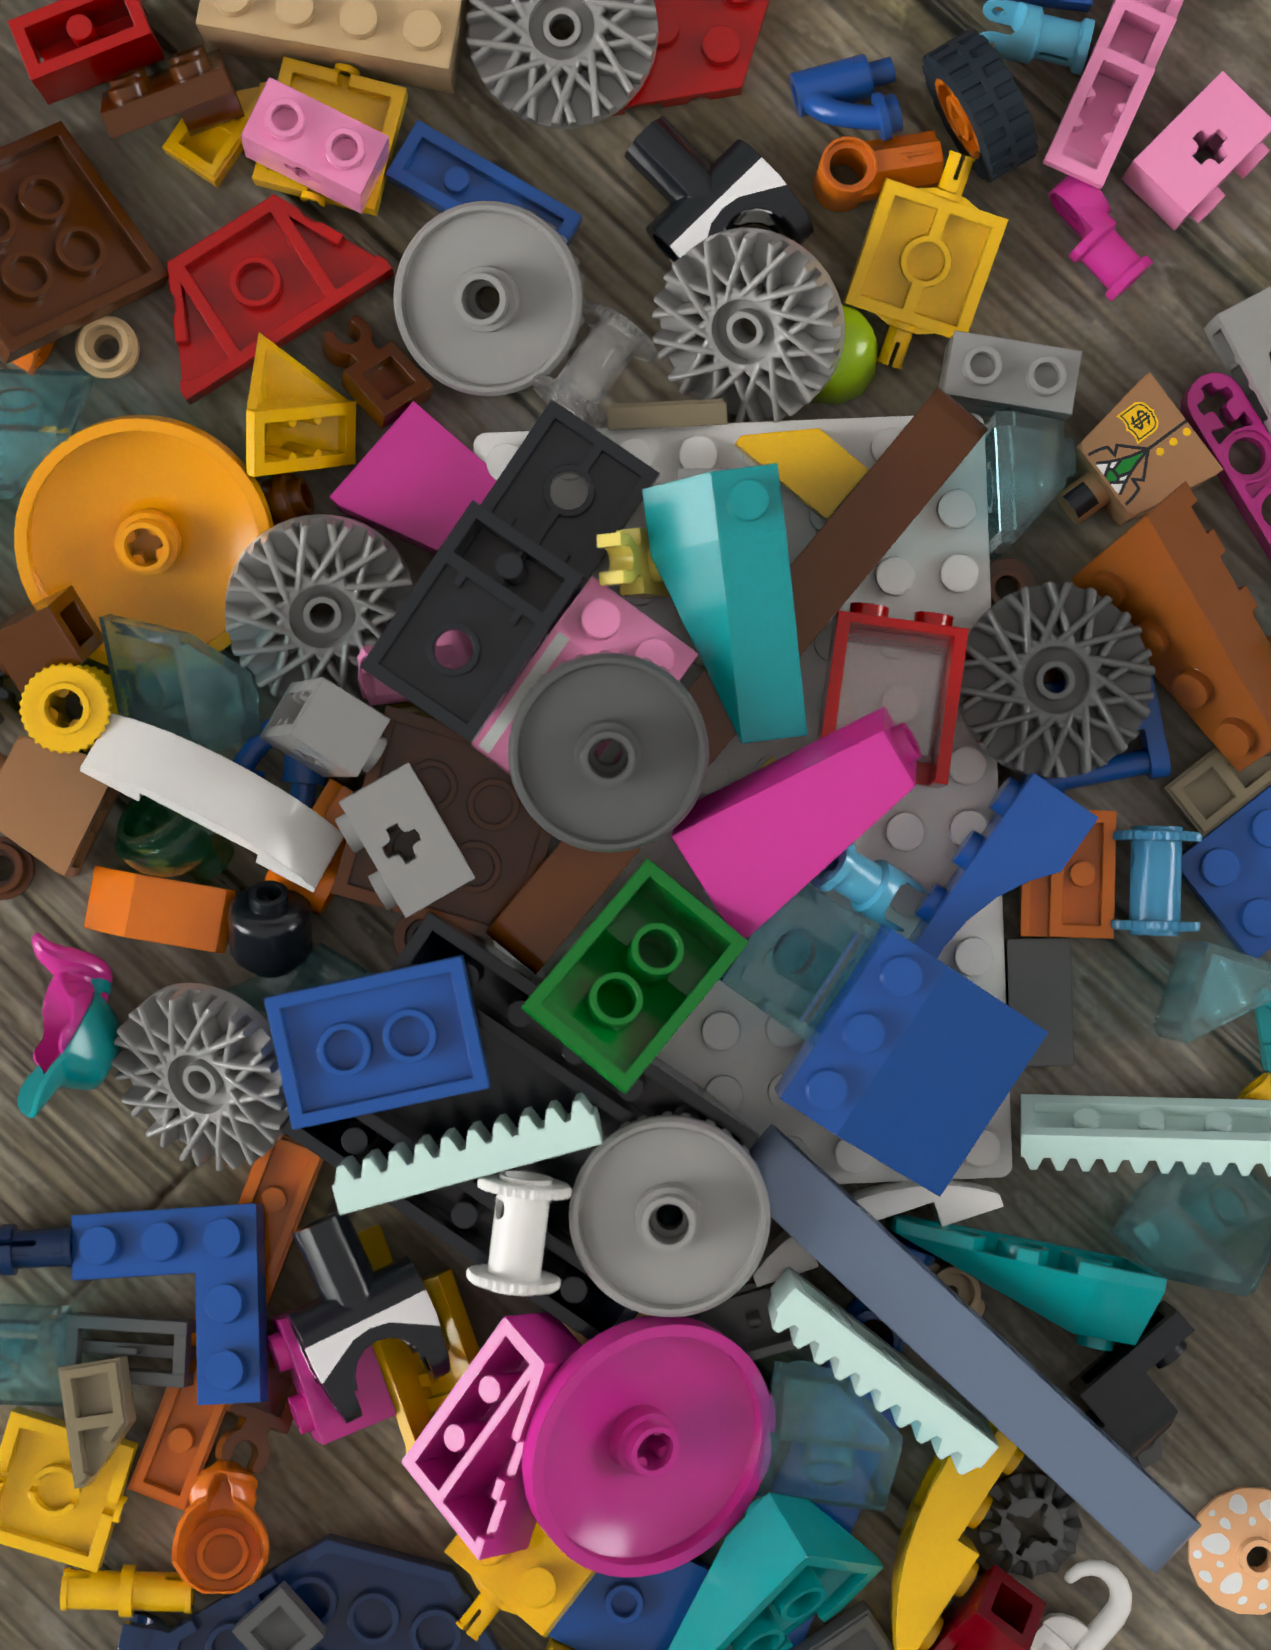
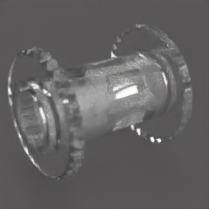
(596, 364)

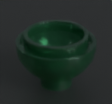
(169, 844)

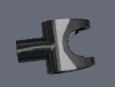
(714, 196)
(359, 1309)

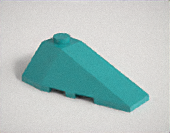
(729, 575)
(1079, 1289)
(775, 1576)

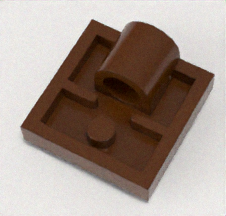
(193, 85)

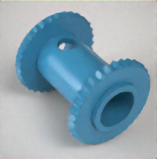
(1155, 880)

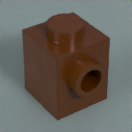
(47, 634)

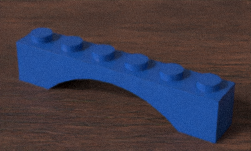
(1025, 840)

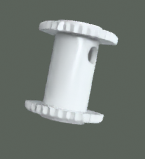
(519, 1233)

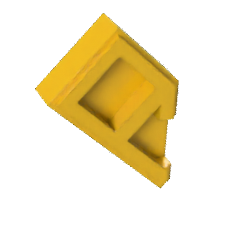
(217, 149)
(808, 466)

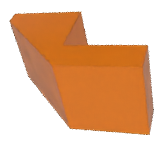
(159, 909)

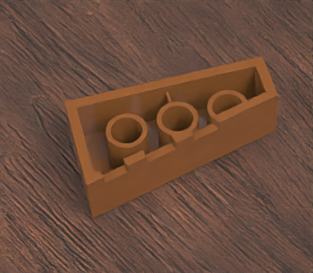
(1194, 622)

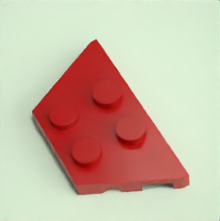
(701, 50)
(261, 275)

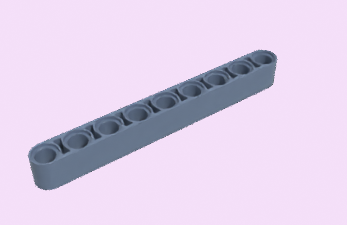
(970, 1354)

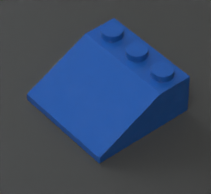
(910, 1061)

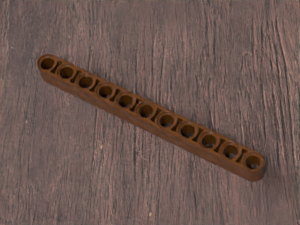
(821, 584)

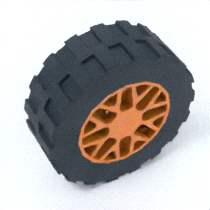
(980, 104)

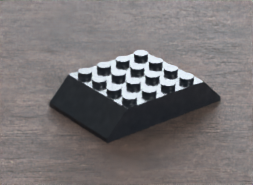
(525, 1071)

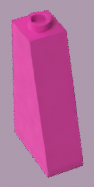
(414, 482)
(792, 818)

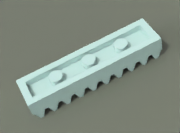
(1145, 1132)
(460, 1161)
(882, 1371)

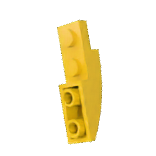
(932, 1551)

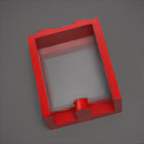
(902, 666)

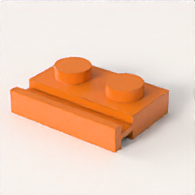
(1081, 896)

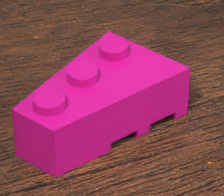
(475, 1441)

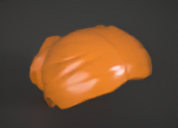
(221, 1536)

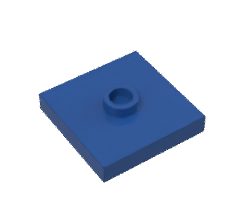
(631, 1610)

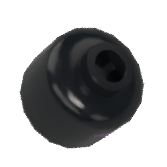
(270, 929)

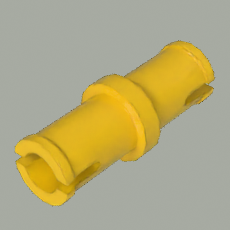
(125, 1591)

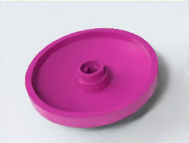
(646, 1446)

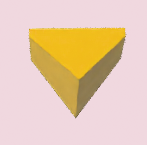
(294, 417)

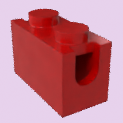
(83, 44)

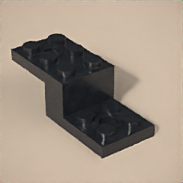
(509, 571)

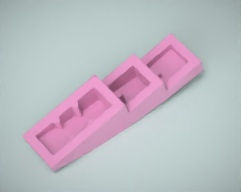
(1111, 88)

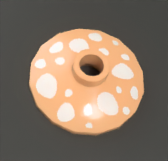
(1219, 1550)

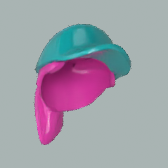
(76, 1024)

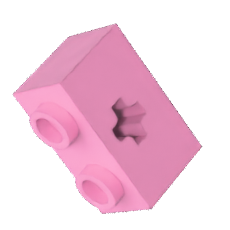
(1221, 122)
(315, 145)

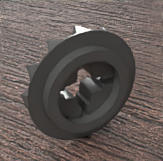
(1022, 1496)

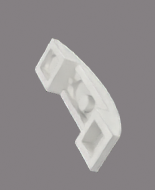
(216, 795)
(956, 1203)

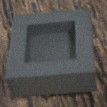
(280, 1623)

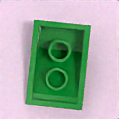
(635, 975)

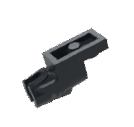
(1125, 1397)

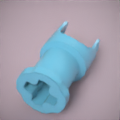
(1039, 35)
(866, 883)

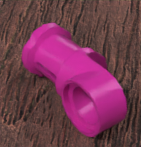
(1101, 246)

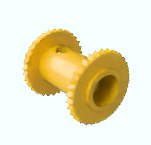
(45, 704)

